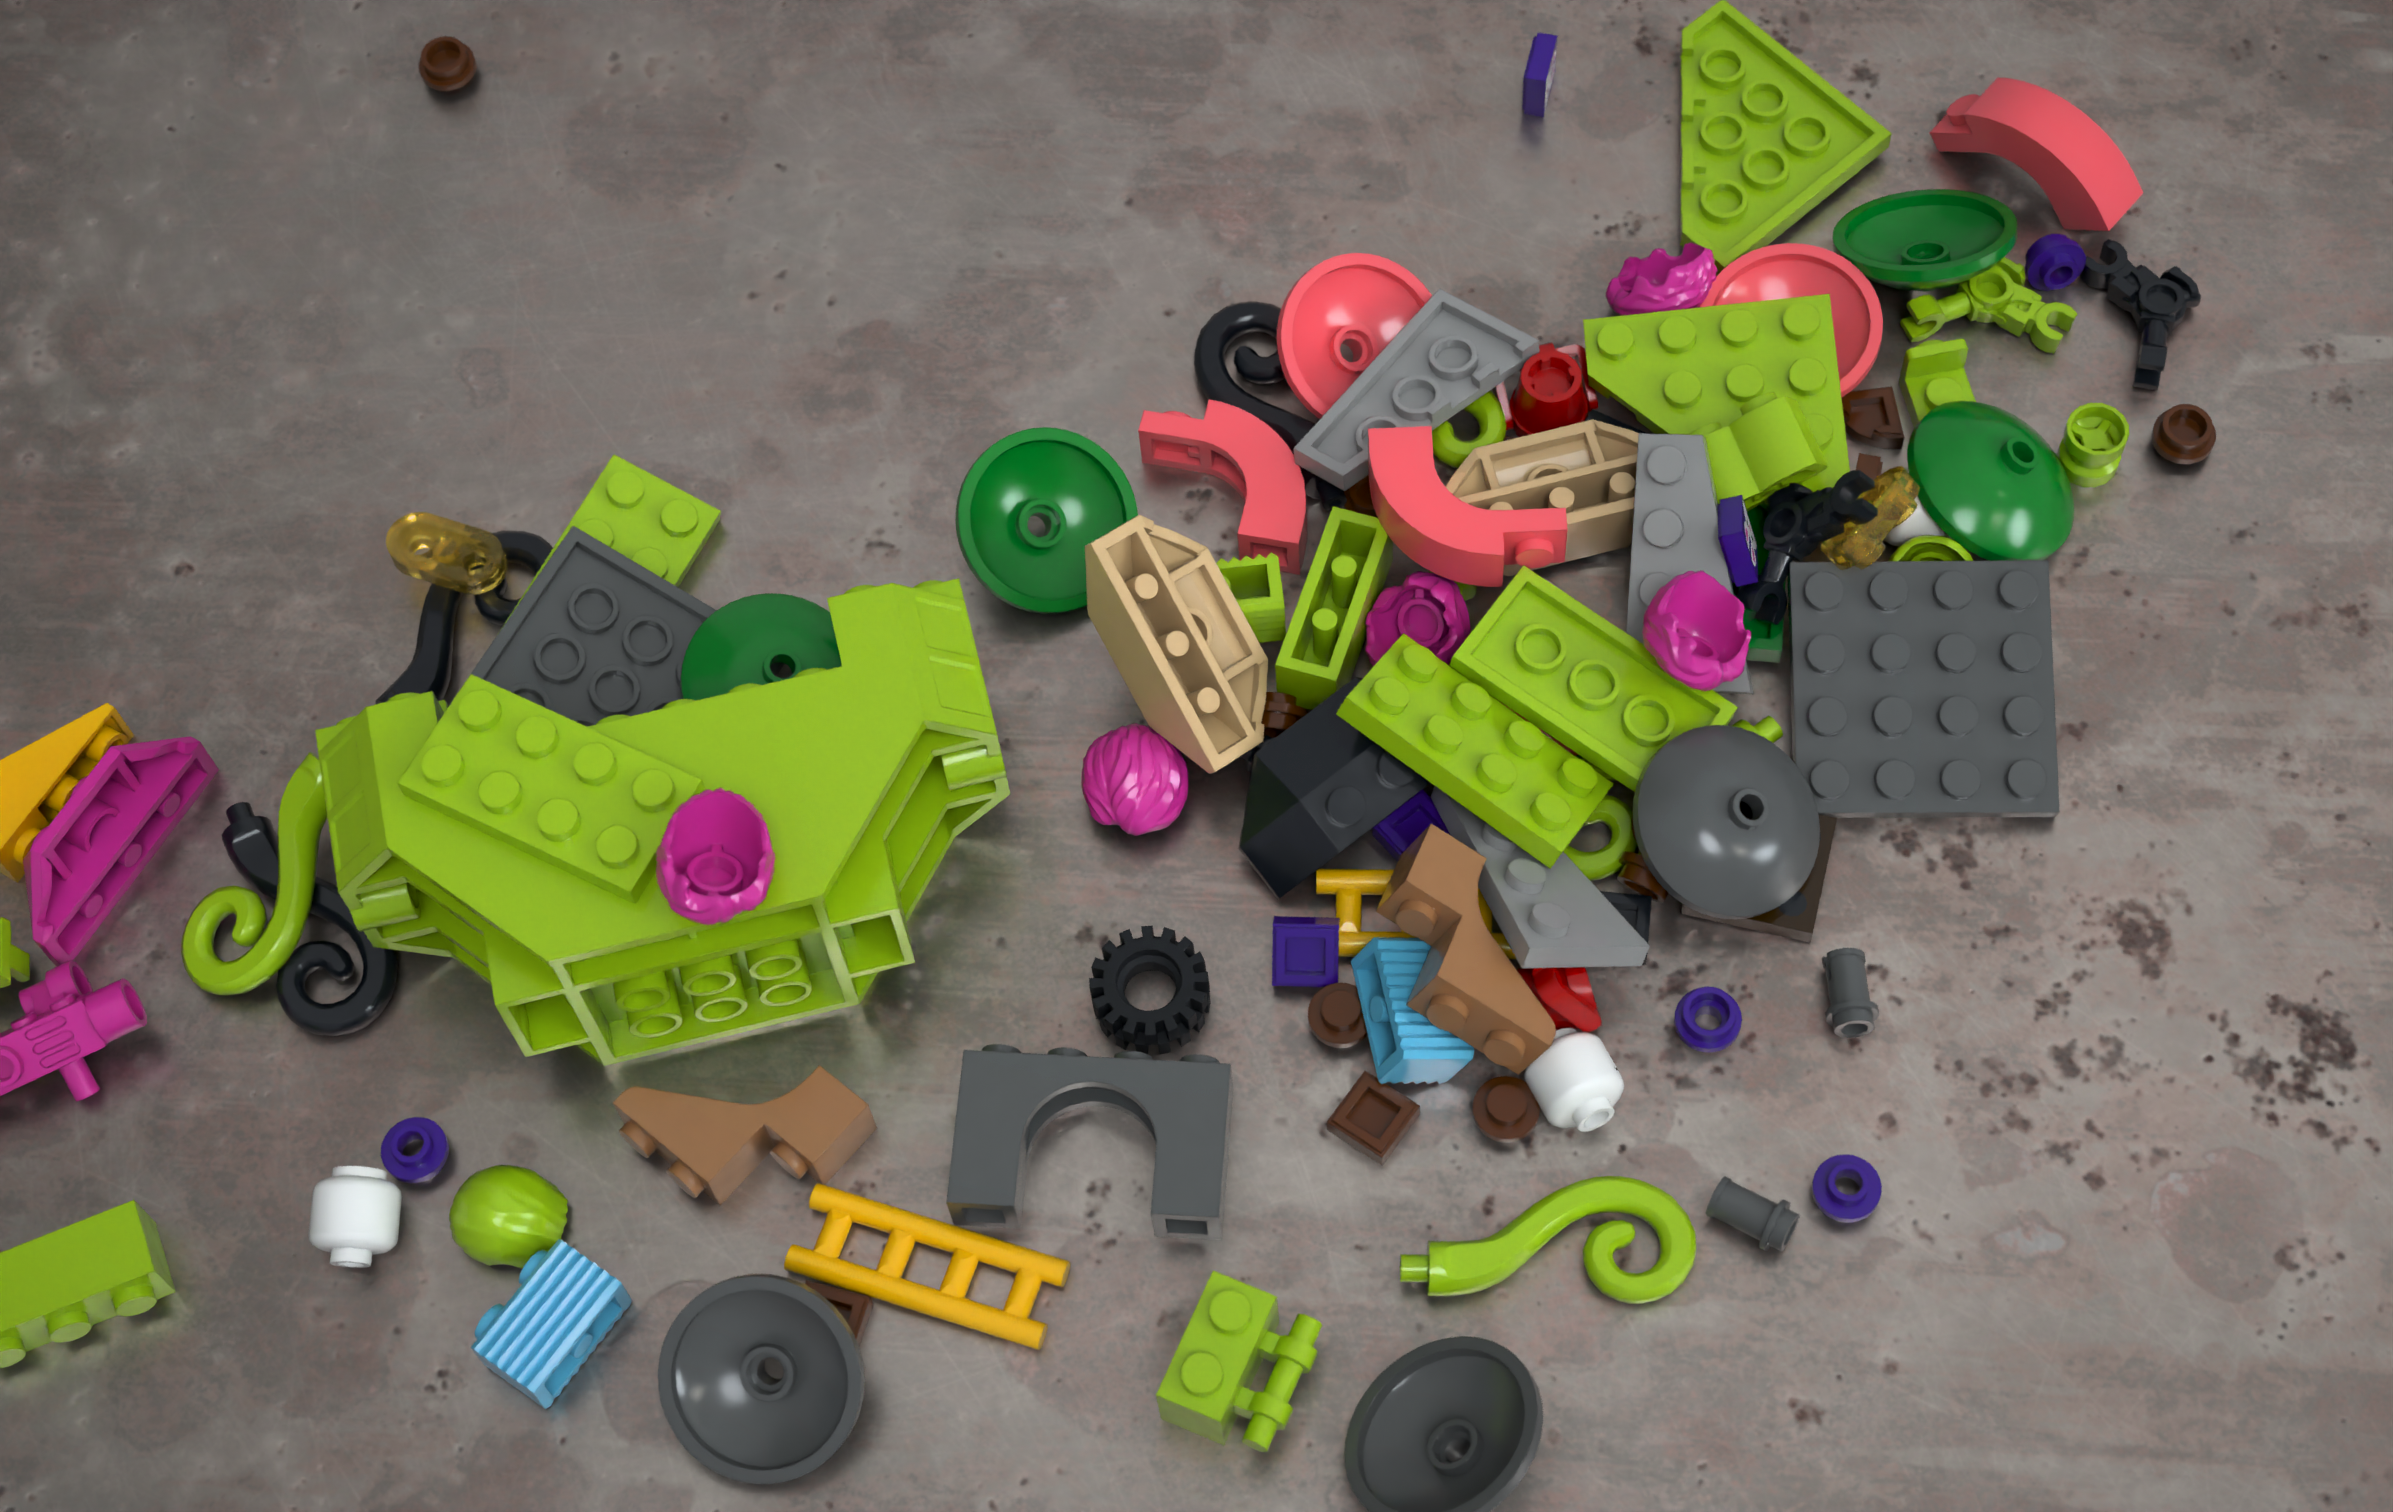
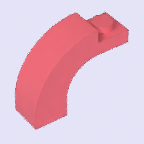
(2050, 141)
(1249, 459)
(1442, 530)

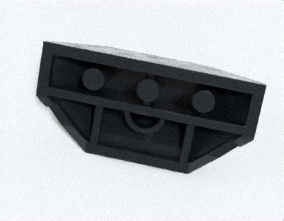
(1318, 794)

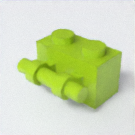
(1219, 1360)

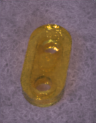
(1863, 544)
(451, 553)

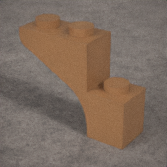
(1466, 976)
(721, 1142)

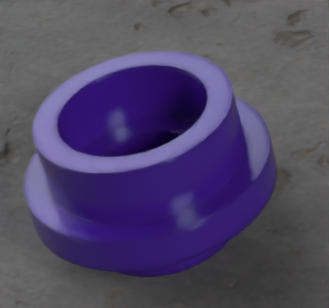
(2054, 262)
(1708, 1002)
(425, 1163)
(1839, 1205)

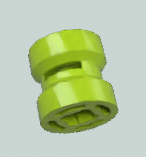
(2093, 444)

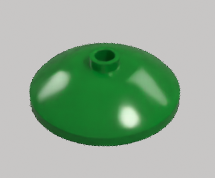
(1926, 238)
(1047, 476)
(1991, 482)
(752, 634)

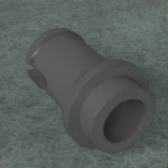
(1851, 1008)
(1753, 1214)

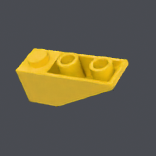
(43, 775)

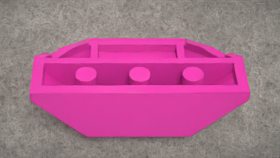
(108, 837)

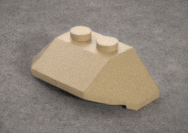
(1570, 467)
(1178, 640)

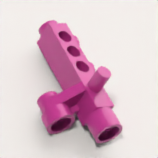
(65, 1025)

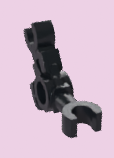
(2153, 301)
(1794, 530)

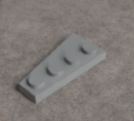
(1420, 379)
(1674, 527)
(1544, 913)

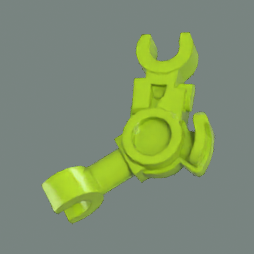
(1989, 298)

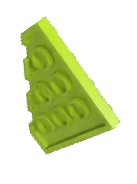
(1758, 136)
(1711, 360)

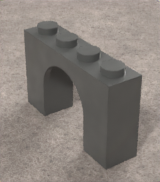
(1015, 1095)

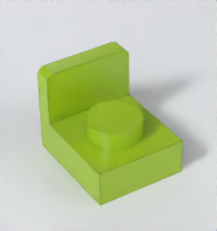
(1934, 376)

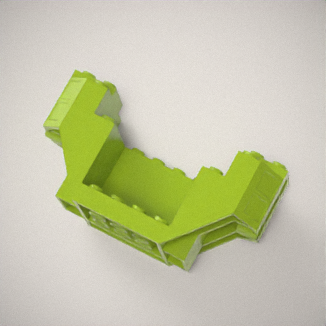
(861, 797)

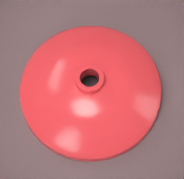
(1809, 270)
(1348, 302)

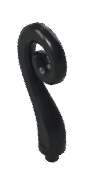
(1219, 386)
(434, 648)
(254, 852)

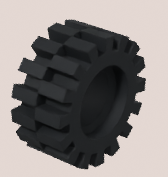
(1142, 955)

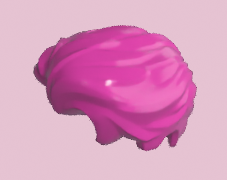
(1663, 281)
(1425, 610)
(1697, 631)
(1134, 779)
(715, 857)

